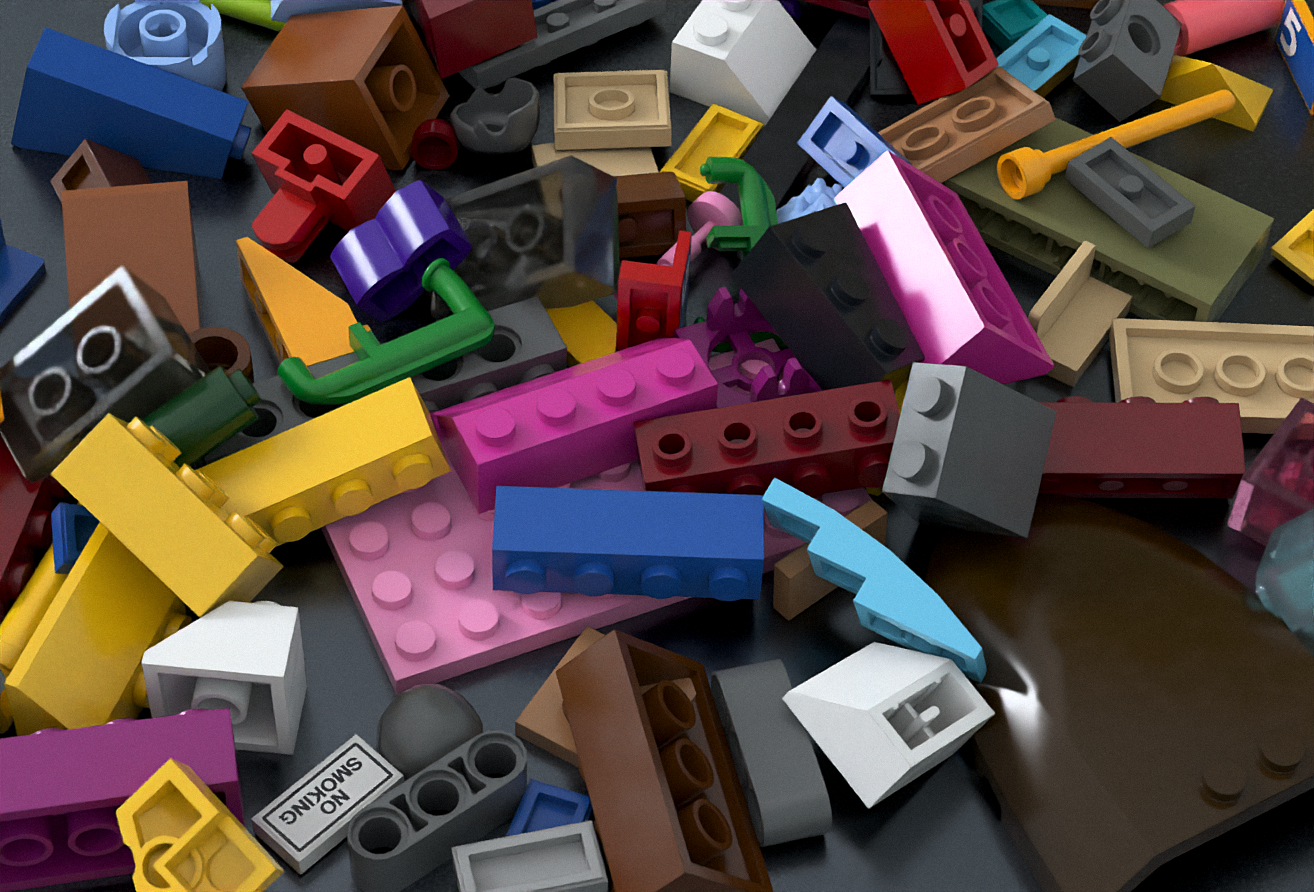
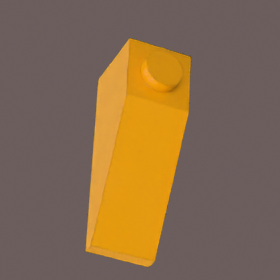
(292, 308)

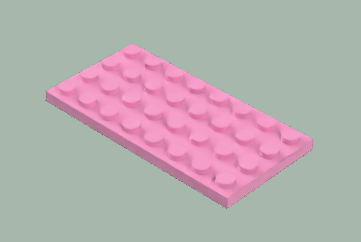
(427, 582)

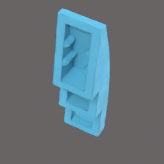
(887, 591)

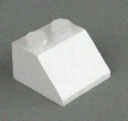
(739, 56)
(236, 660)

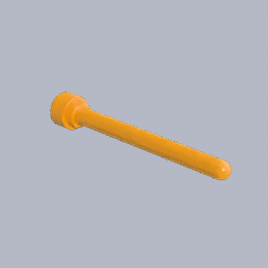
(1028, 170)

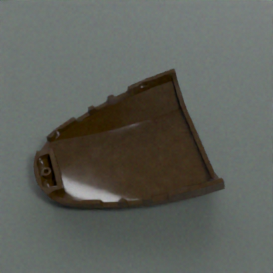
(1127, 692)

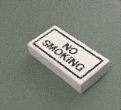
(319, 807)

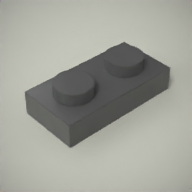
(1129, 192)

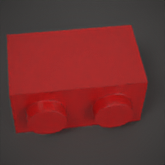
(935, 44)

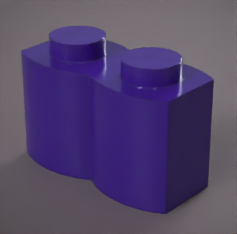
(389, 254)

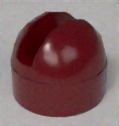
(434, 144)

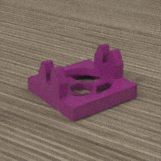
(734, 325)

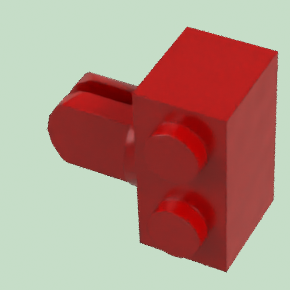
(314, 182)

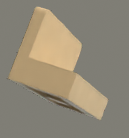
(1076, 316)

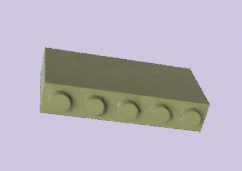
(1178, 279)

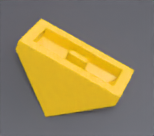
(1195, 78)

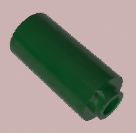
(207, 414)

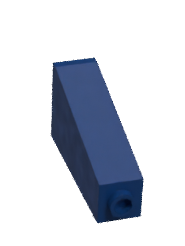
(128, 106)

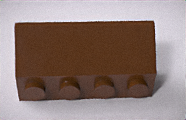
(659, 771)

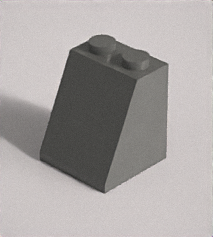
(968, 452)

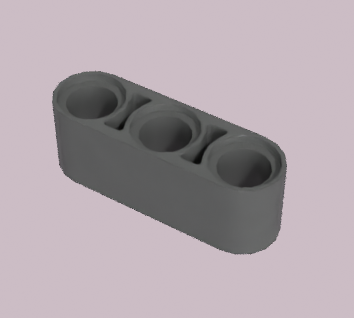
(771, 753)
(449, 784)

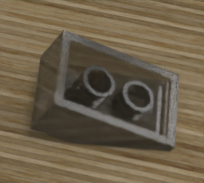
(540, 236)
(105, 355)

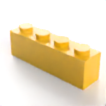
(333, 464)

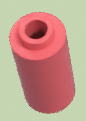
(1220, 21)

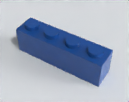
(628, 543)

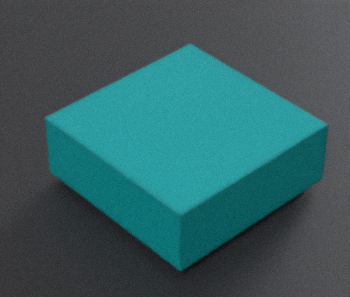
(1010, 20)

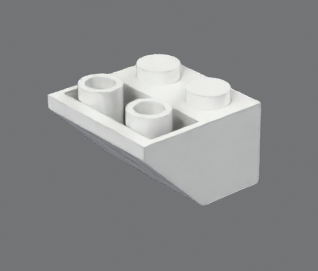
(888, 716)

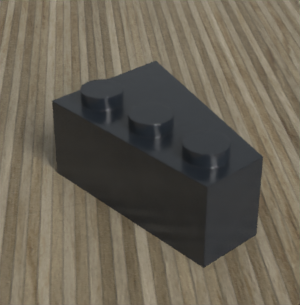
(829, 300)

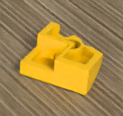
(190, 839)

